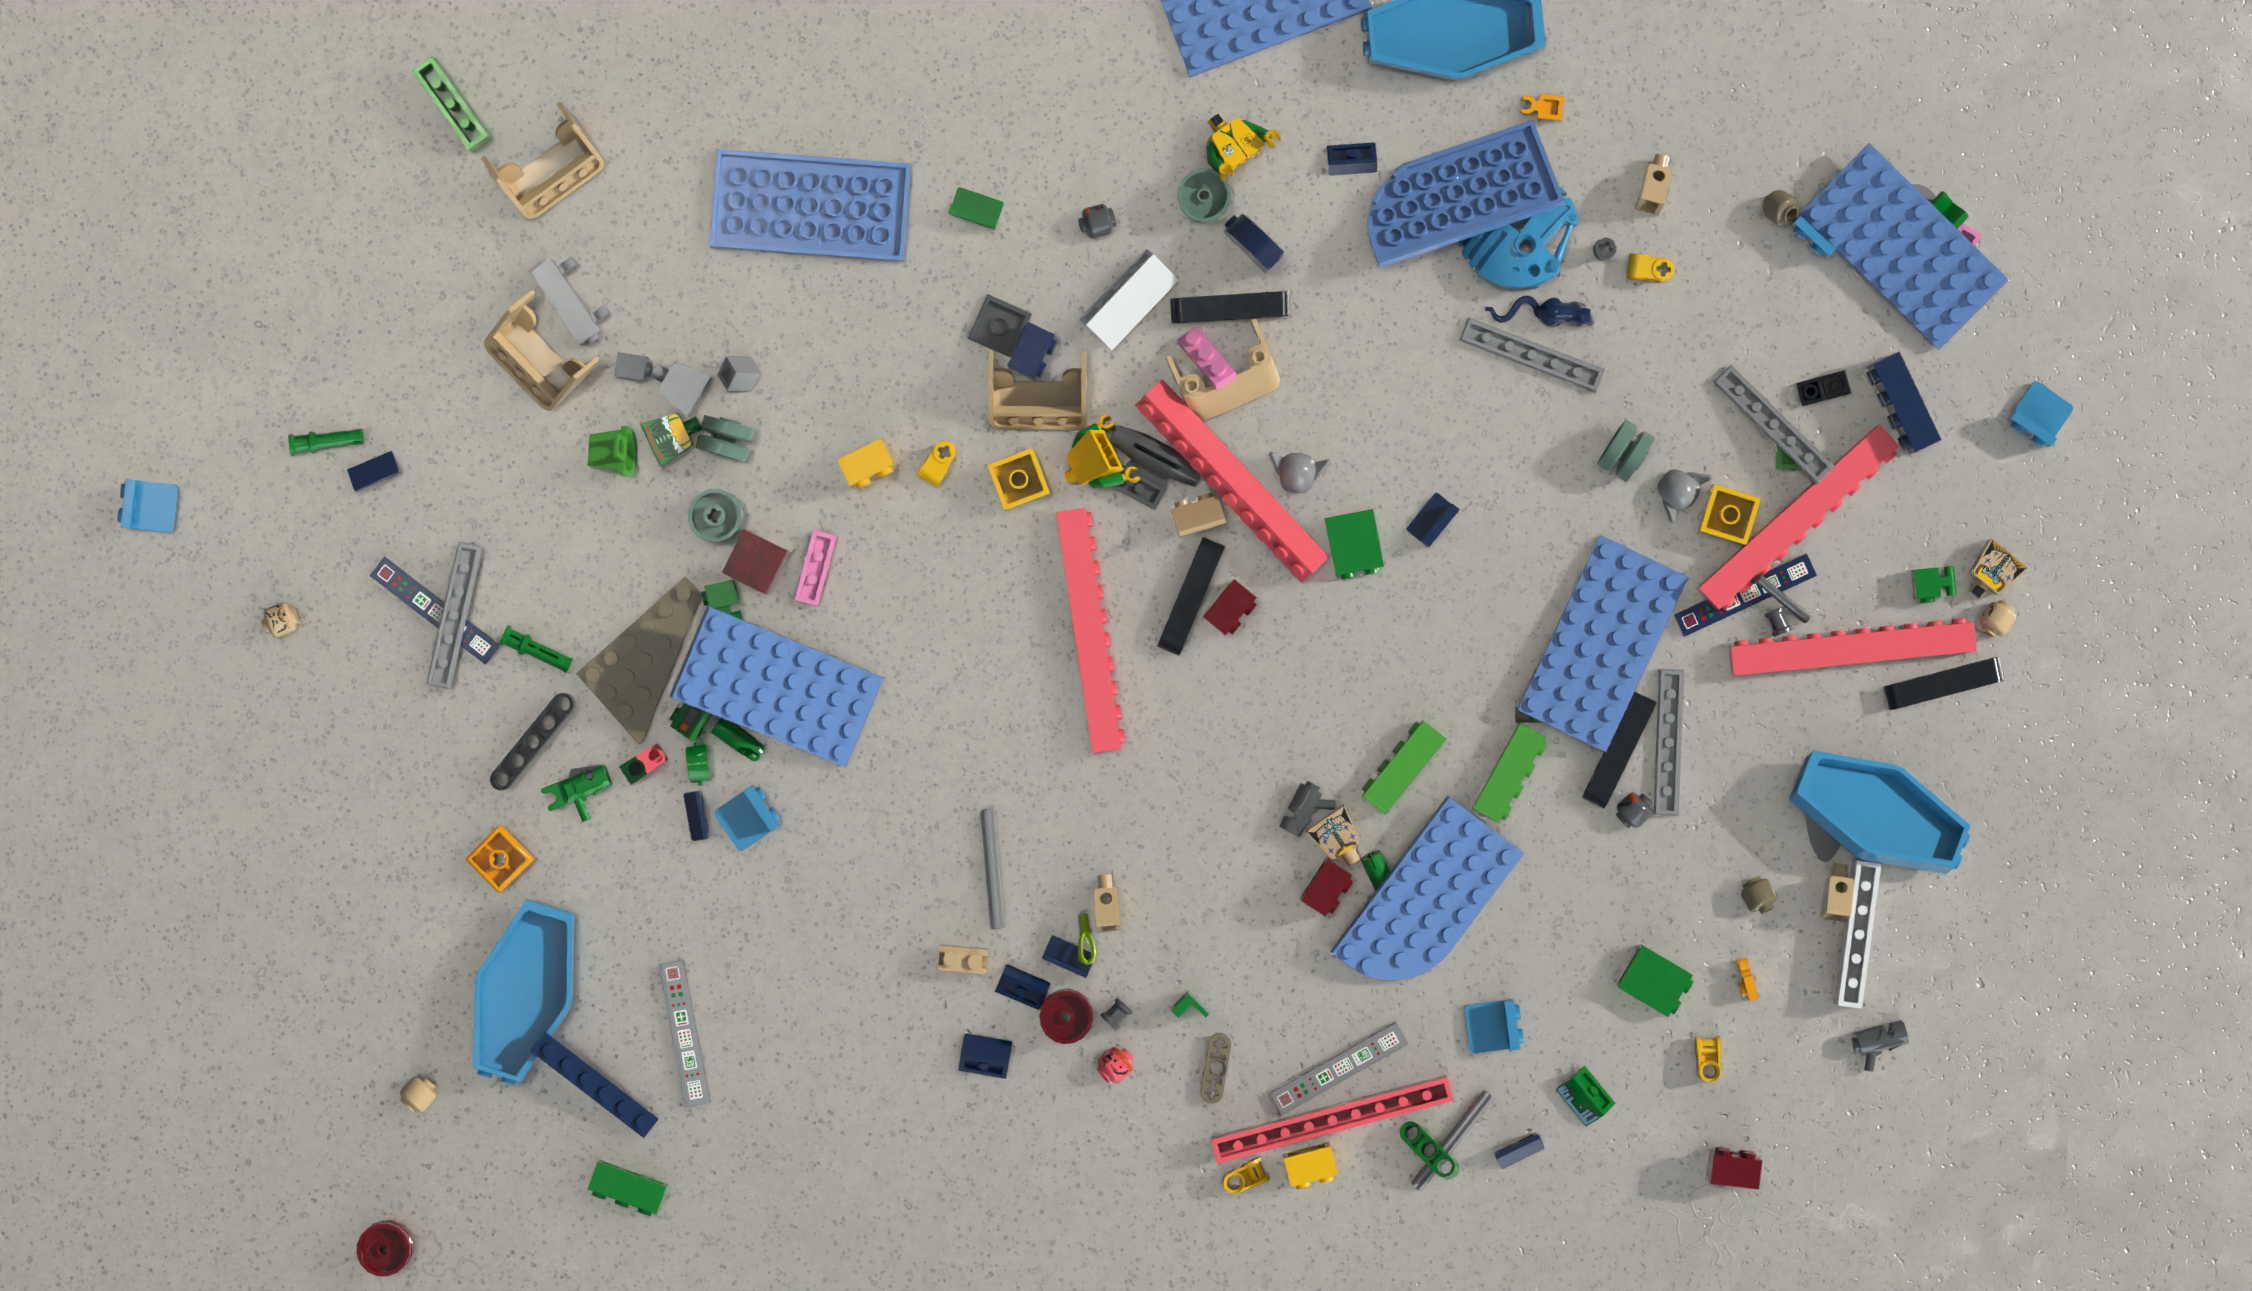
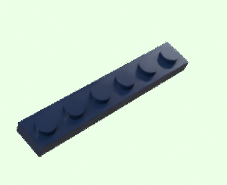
(594, 1084)

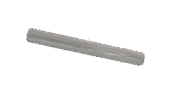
(992, 869)
(1456, 1136)

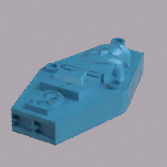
(1452, 35)
(1880, 812)
(523, 991)

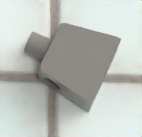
(681, 385)

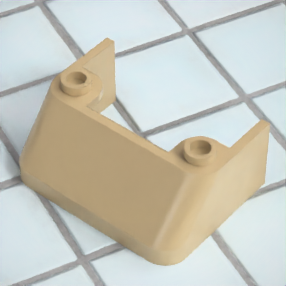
(551, 174)
(531, 359)
(1248, 386)
(1037, 403)

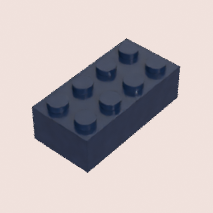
(1903, 403)

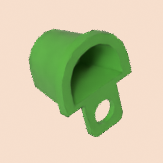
(613, 451)

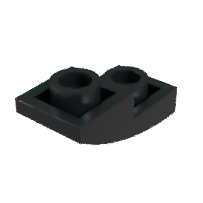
(1823, 388)

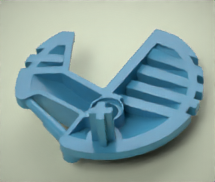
(1499, 253)

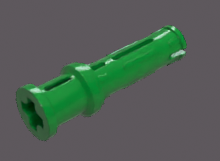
(314, 441)
(524, 644)

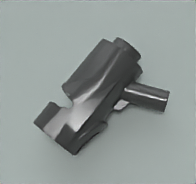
(1303, 804)
(1876, 1039)

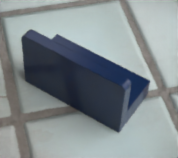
(1432, 519)
(1066, 956)
(985, 1056)

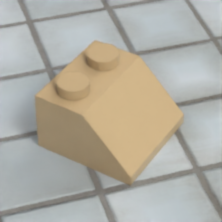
(1198, 515)

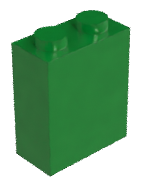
(1354, 543)
(1655, 981)

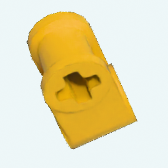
(1644, 268)
(934, 466)
(1708, 1056)
(1246, 1175)

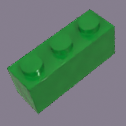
(627, 1188)

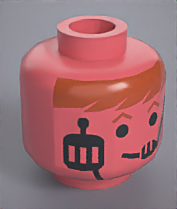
(1115, 1065)

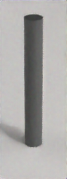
(1782, 598)

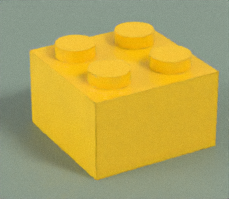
(867, 463)
(1018, 479)
(1729, 514)
(1310, 1165)

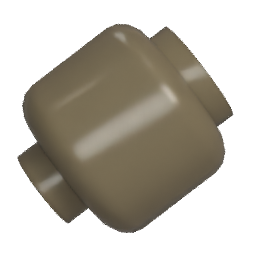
(1781, 207)
(1759, 895)

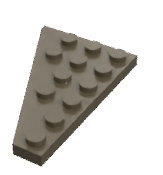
(637, 664)

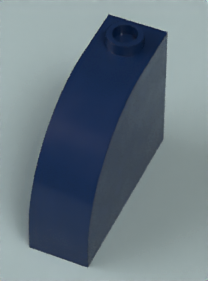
(1253, 242)

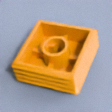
(515, 858)

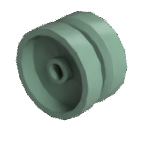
(1200, 209)
(725, 438)
(1627, 451)
(701, 513)

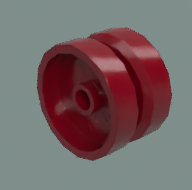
(1066, 1001)
(386, 1233)

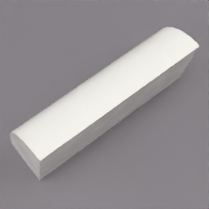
(1129, 299)

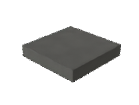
(999, 325)

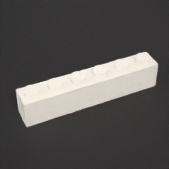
(1858, 935)

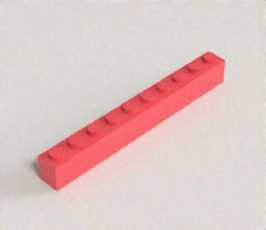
(1231, 481)
(1797, 518)
(1089, 631)
(1852, 648)
(1332, 1119)

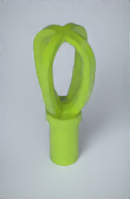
(1085, 932)

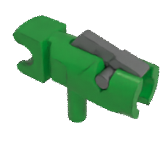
(579, 785)

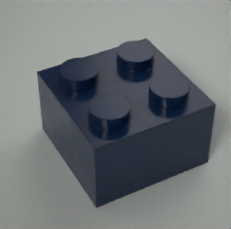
(1031, 351)

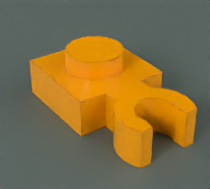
(1548, 107)
(1747, 986)

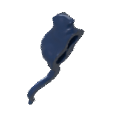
(1551, 312)

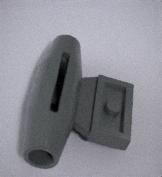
(1154, 465)

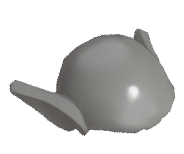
(1297, 471)
(1680, 490)

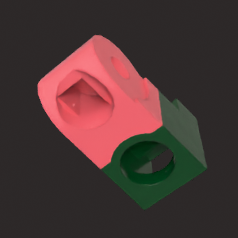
(643, 764)

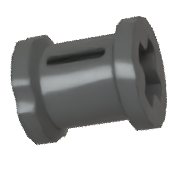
(1611, 246)
(1778, 621)
(1116, 1013)

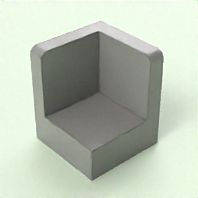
(738, 373)

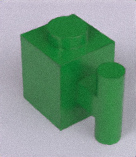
(1927, 583)
(721, 596)

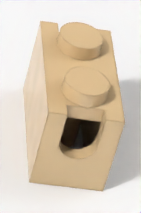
(963, 959)

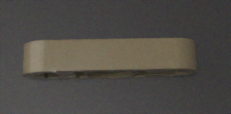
(1224, 1051)

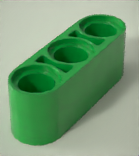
(1419, 1144)

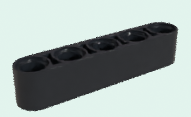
(1230, 307)
(1191, 596)
(1944, 683)
(522, 747)
(1619, 751)

